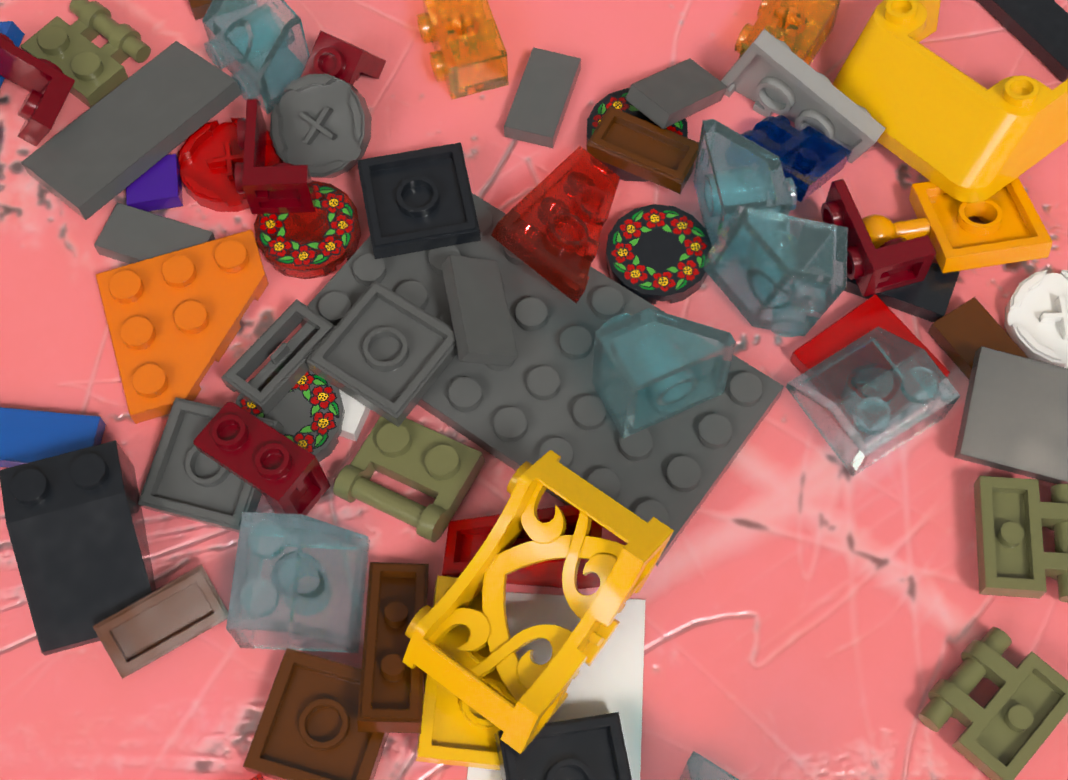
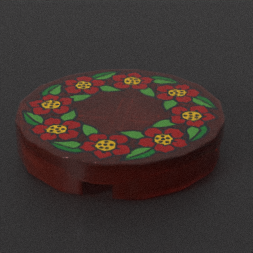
(311, 242)

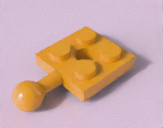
(1009, 236)

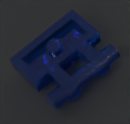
(804, 155)

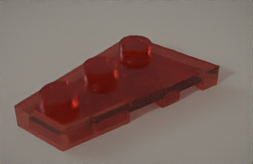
(561, 222)

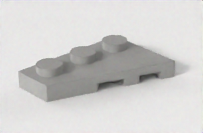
(791, 88)

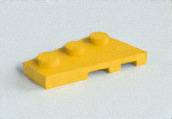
(451, 728)

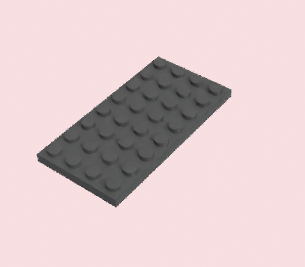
(548, 390)

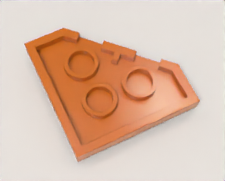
(178, 317)

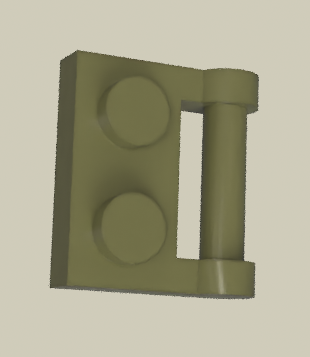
(419, 460)

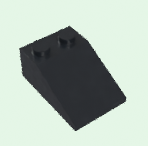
(77, 541)

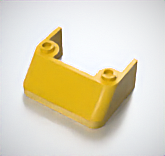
(941, 119)

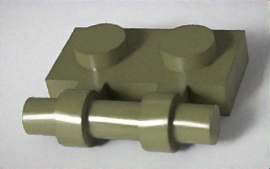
(70, 47)
(1012, 538)
(1015, 719)

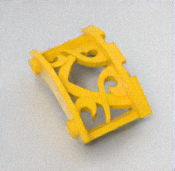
(536, 687)

